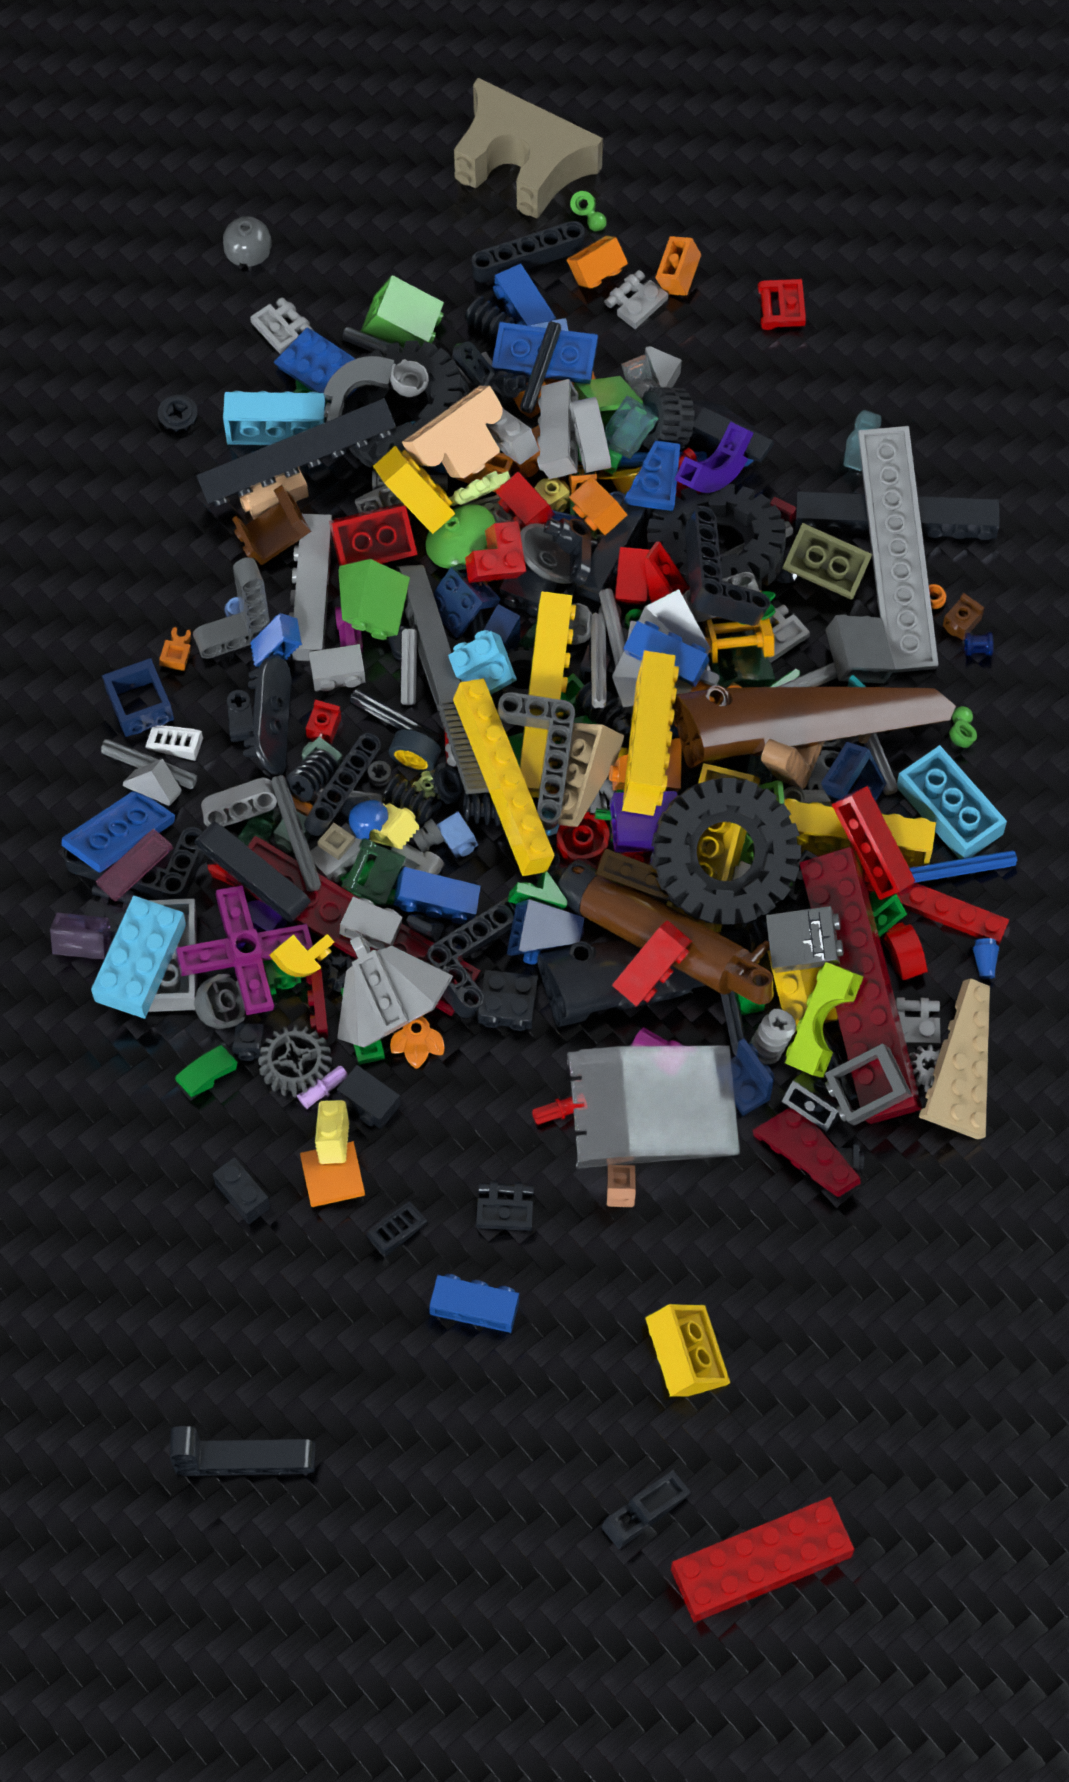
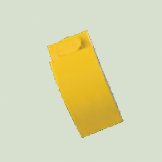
(298, 961)

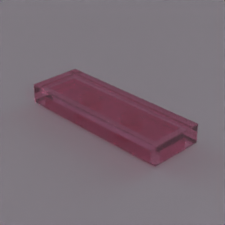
(134, 864)

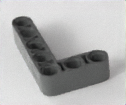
(240, 628)
(553, 751)

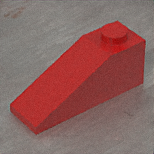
(662, 574)

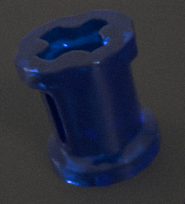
(978, 643)

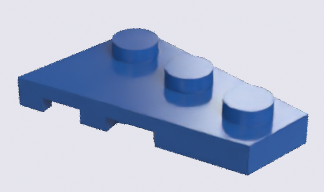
(655, 482)

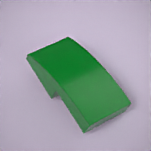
(203, 1071)

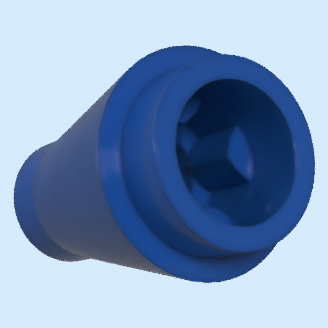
(986, 957)

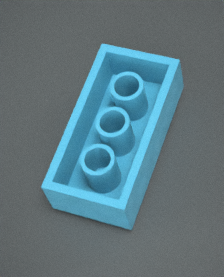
(270, 417)
(952, 800)
(139, 957)

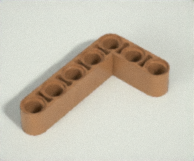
(790, 764)

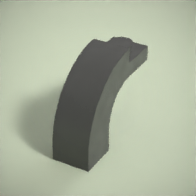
(354, 374)

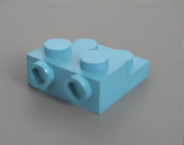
(483, 659)

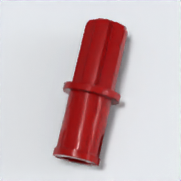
(555, 1110)

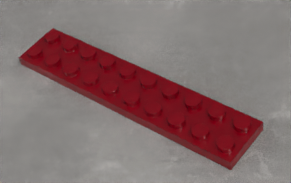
(329, 907)

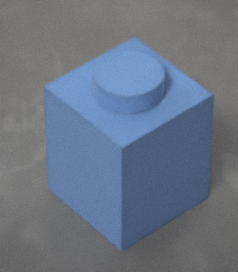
(457, 835)

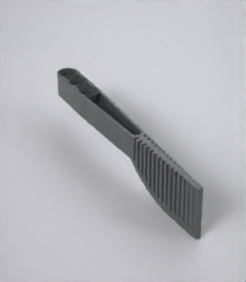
(434, 651)

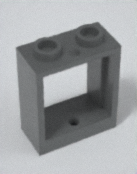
(900, 1088)

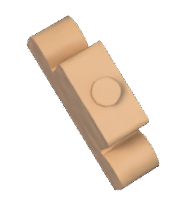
(459, 435)

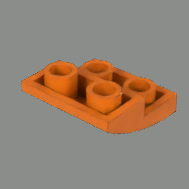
(334, 1180)

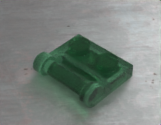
(381, 877)

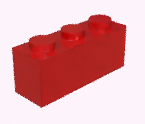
(653, 964)

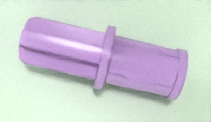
(323, 1087)

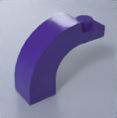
(721, 466)

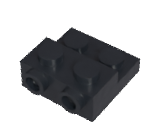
(508, 1000)

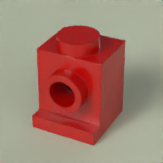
(329, 716)

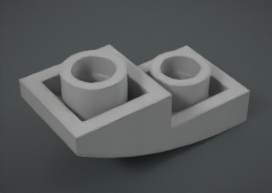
(376, 499)

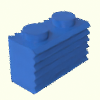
(277, 638)

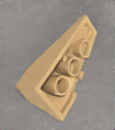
(589, 761)

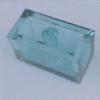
(629, 427)

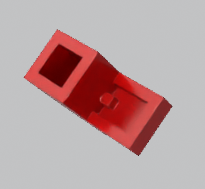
(905, 950)

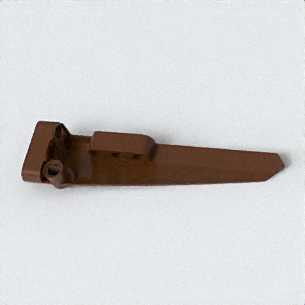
(795, 716)

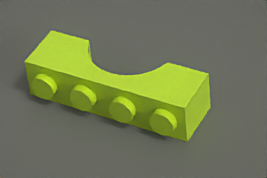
(809, 1048)

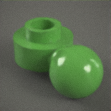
(596, 220)
(962, 732)

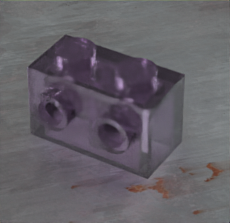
(80, 936)

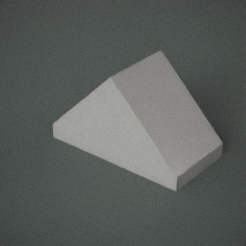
(664, 367)
(154, 782)

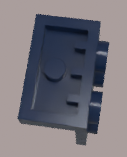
(461, 601)
(750, 1078)

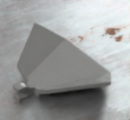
(673, 616)
(386, 992)

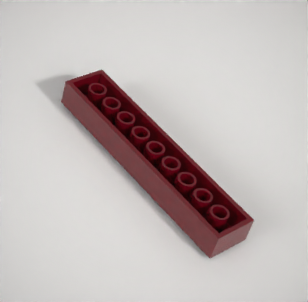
(873, 1016)

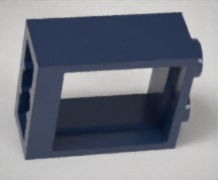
(129, 679)
(850, 764)

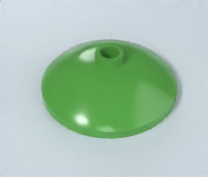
(459, 536)

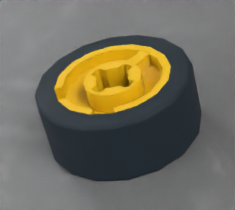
(414, 750)

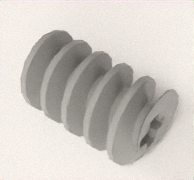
(773, 1035)

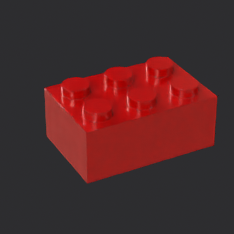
(374, 535)

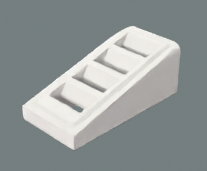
(182, 751)

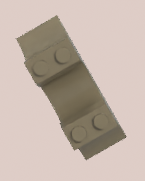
(524, 135)

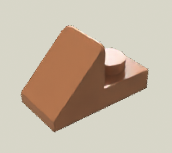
(621, 1186)

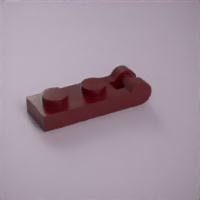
(316, 999)

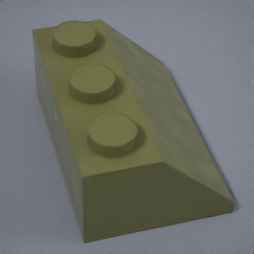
(827, 561)

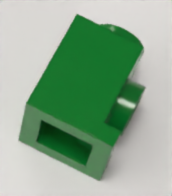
(278, 978)

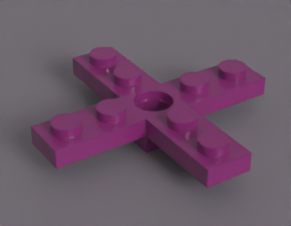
(224, 954)

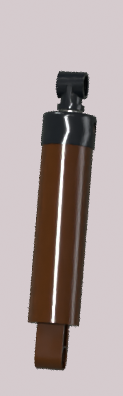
(638, 916)

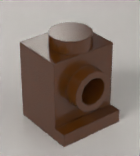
(963, 617)

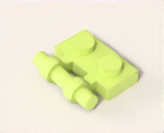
(479, 488)

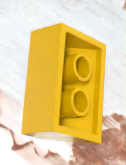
(794, 990)
(687, 1349)

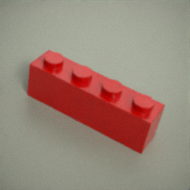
(873, 843)

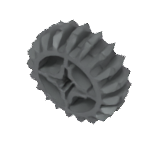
(284, 1064)

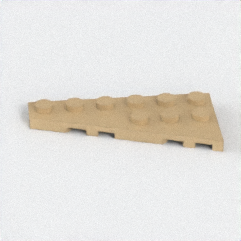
(960, 1073)

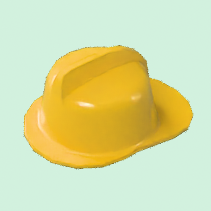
(622, 478)

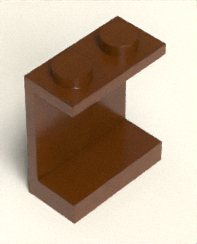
(273, 529)

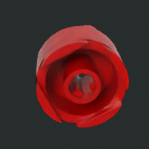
(593, 834)

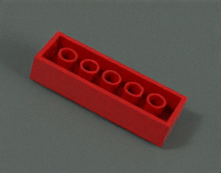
(762, 1559)

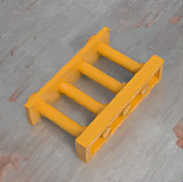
(763, 637)

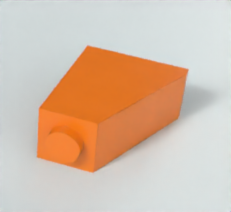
(618, 771)

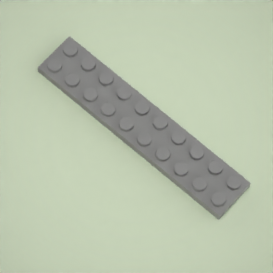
(898, 547)

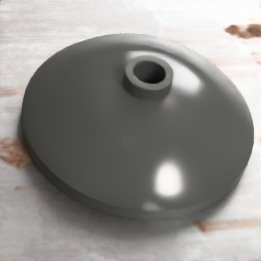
(544, 555)

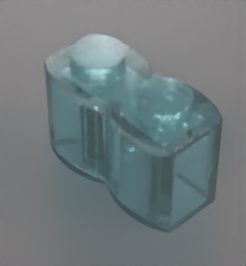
(864, 421)

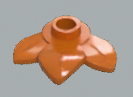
(417, 1045)

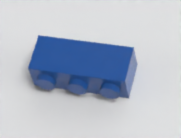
(521, 297)
(690, 659)
(436, 896)
(474, 1302)

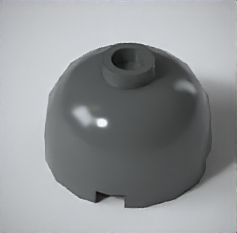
(246, 241)
(219, 1002)

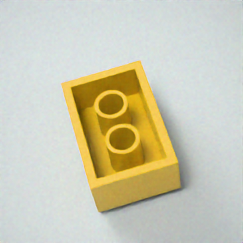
(415, 488)

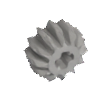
(923, 1060)

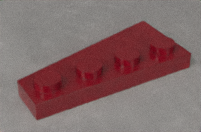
(808, 1149)

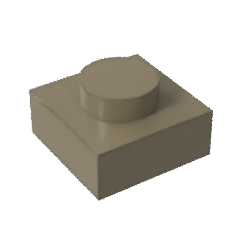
(336, 841)

